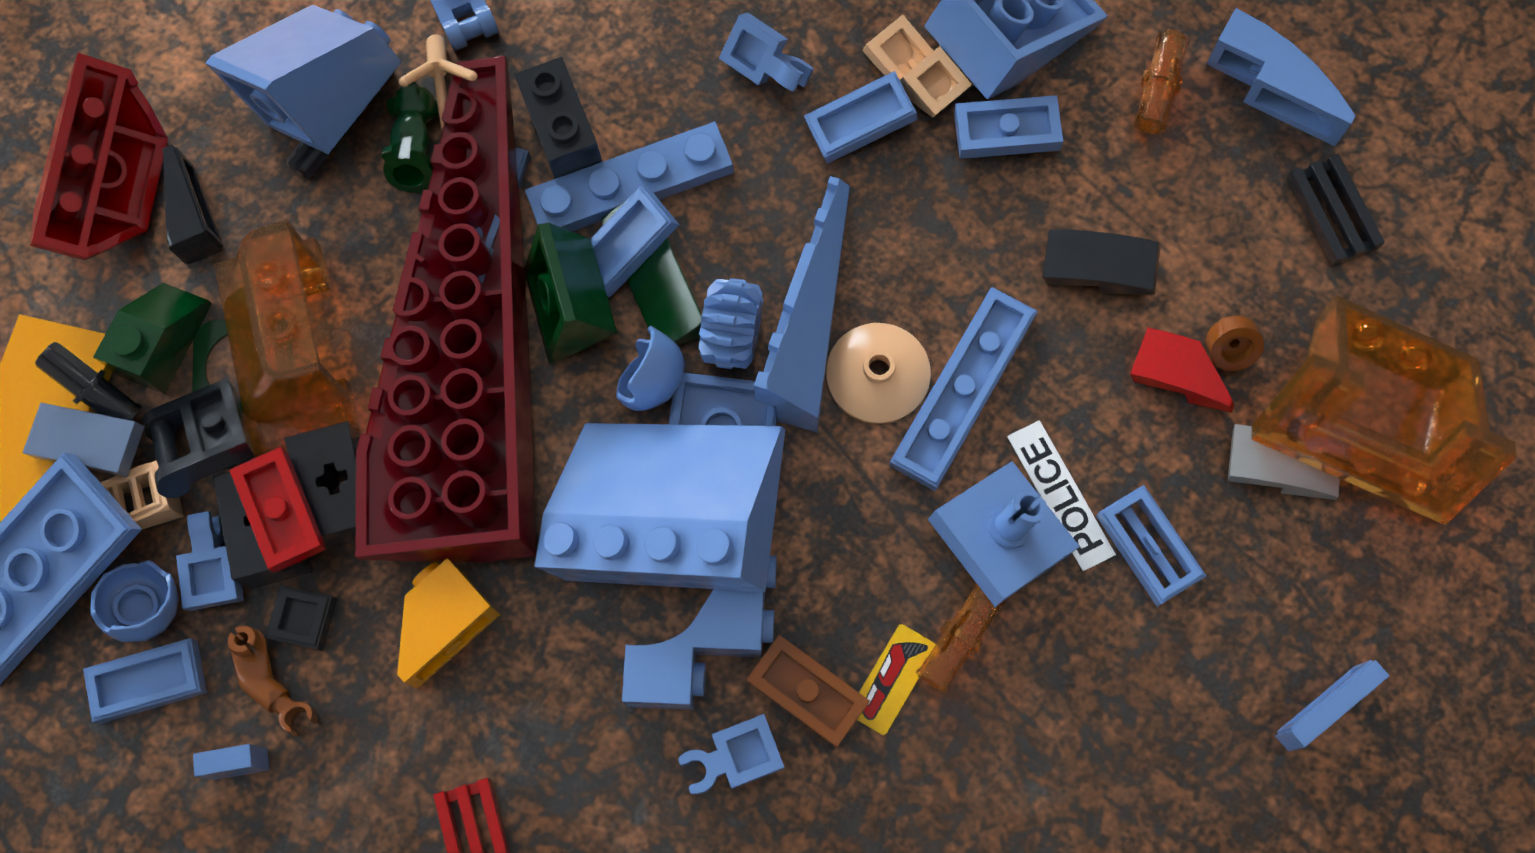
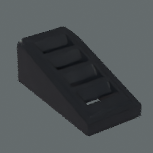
(189, 221)

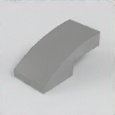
(1263, 466)

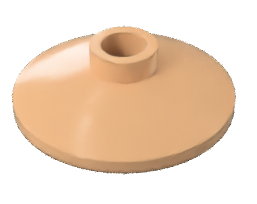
(873, 396)

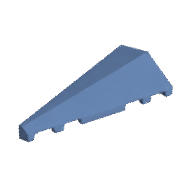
(800, 346)

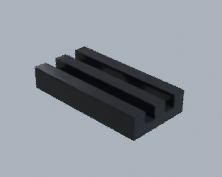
(1323, 174)

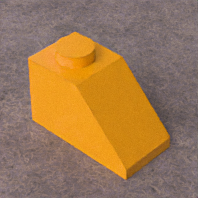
(439, 620)

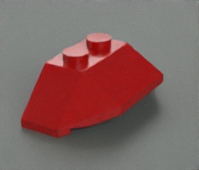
(98, 164)

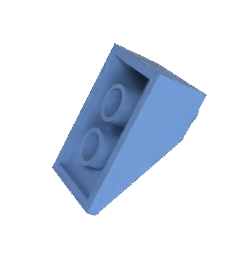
(1009, 39)

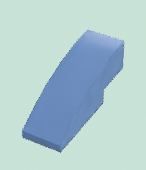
(1281, 78)

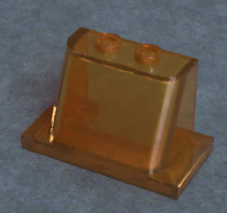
(274, 339)
(1388, 413)

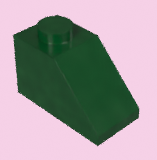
(152, 336)

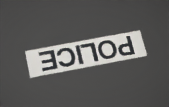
(1061, 493)

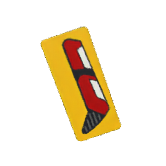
(893, 678)

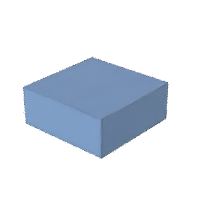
(231, 762)

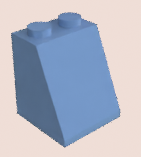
(309, 73)

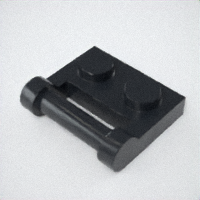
(213, 431)

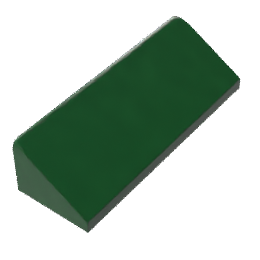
(664, 294)

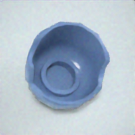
(653, 374)
(134, 602)

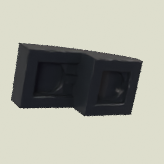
(1102, 259)

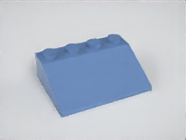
(665, 506)

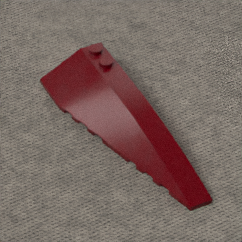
(452, 409)

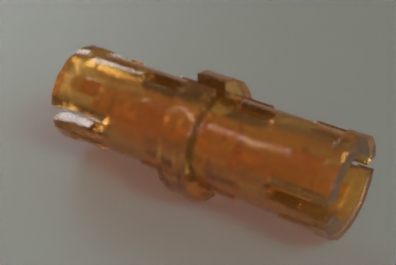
(1161, 81)
(958, 640)

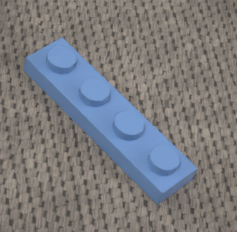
(662, 167)

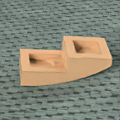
(925, 74)

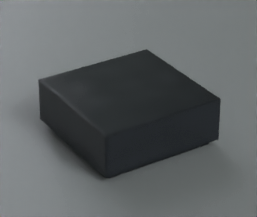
(301, 618)

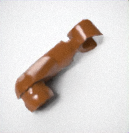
(257, 681)

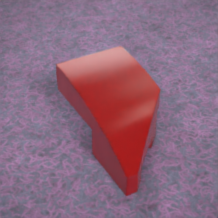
(1181, 367)

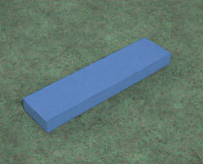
(963, 389)

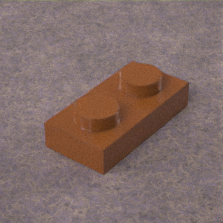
(807, 691)

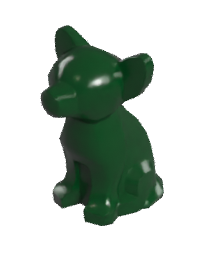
(407, 156)

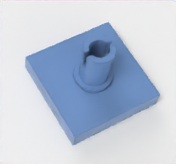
(1003, 533)

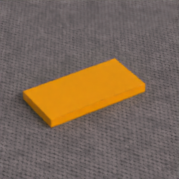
(23, 390)

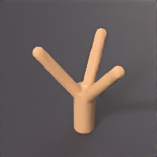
(437, 68)

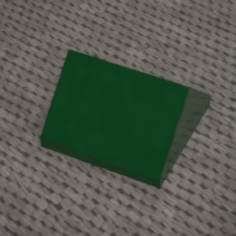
(567, 292)

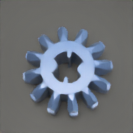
(730, 323)

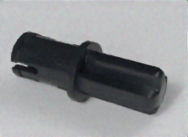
(85, 383)

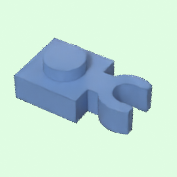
(742, 754)

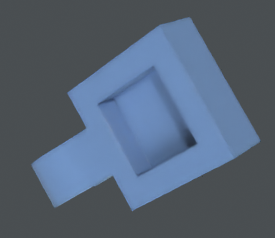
(757, 54)
(206, 572)

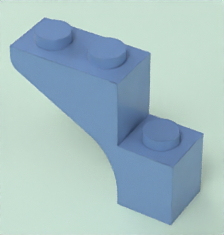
(727, 625)

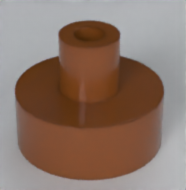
(1234, 343)

